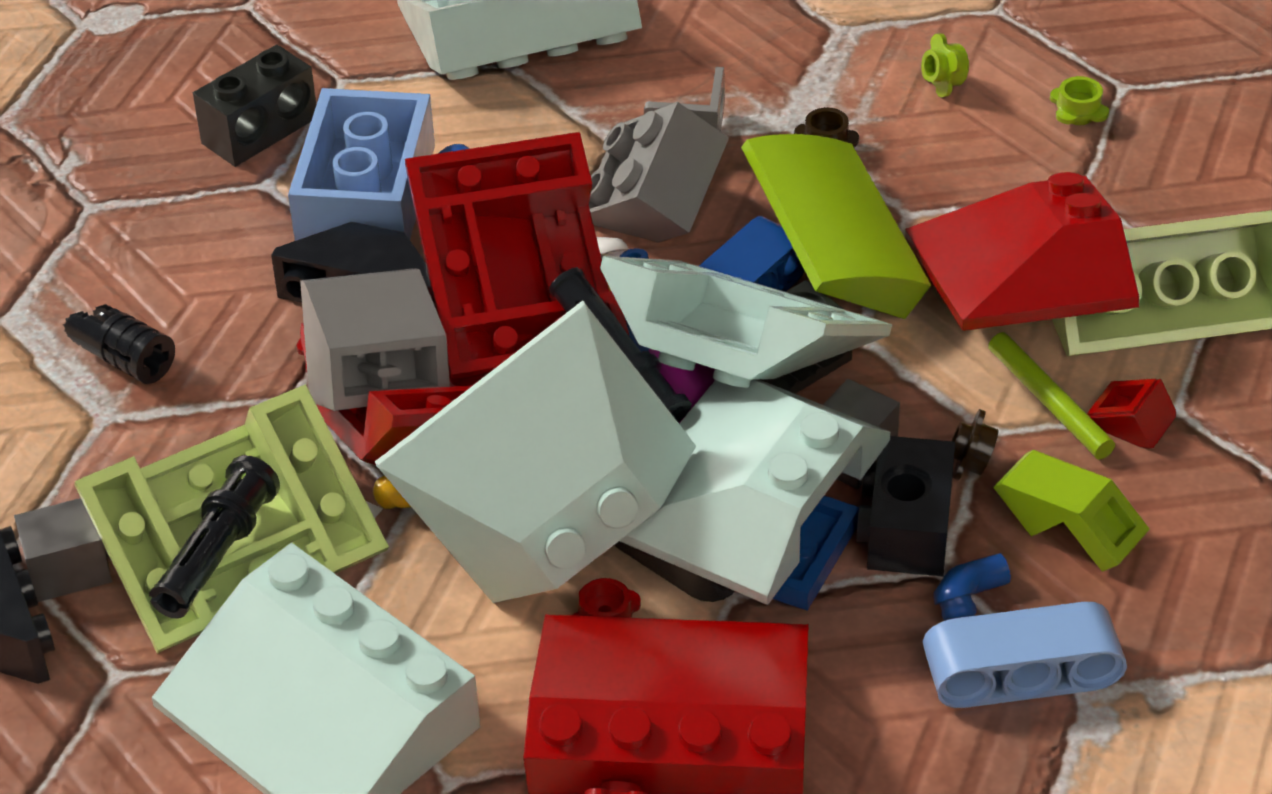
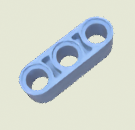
(1024, 654)

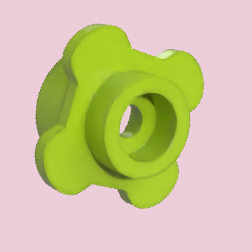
(945, 65)
(1079, 101)

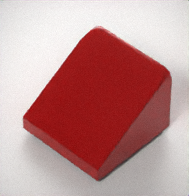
(1134, 411)

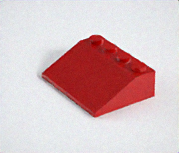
(667, 706)

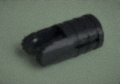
(123, 342)

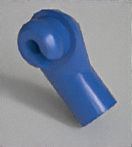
(968, 579)

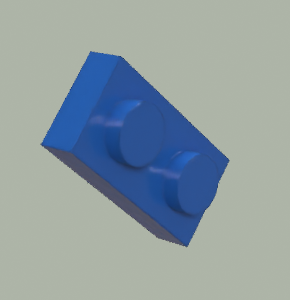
(821, 544)

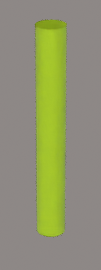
(1051, 396)

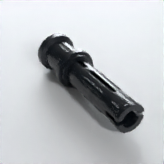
(571, 289)
(226, 517)

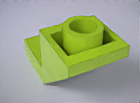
(1052, 491)

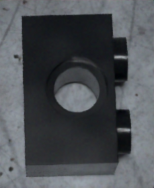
(909, 506)

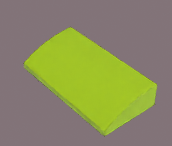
(837, 221)

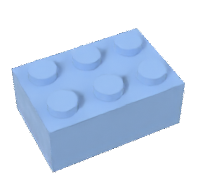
(357, 158)

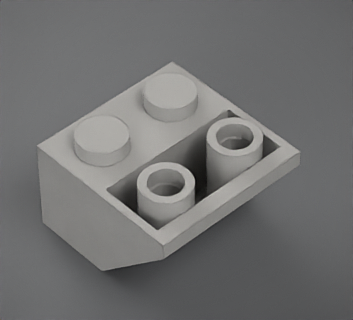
(655, 173)
(371, 337)

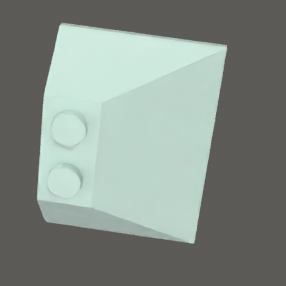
(729, 321)
(542, 461)
(753, 483)

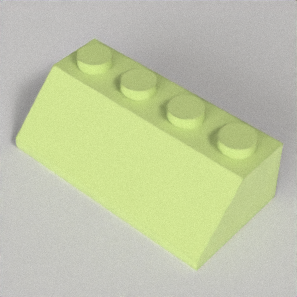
(1190, 283)

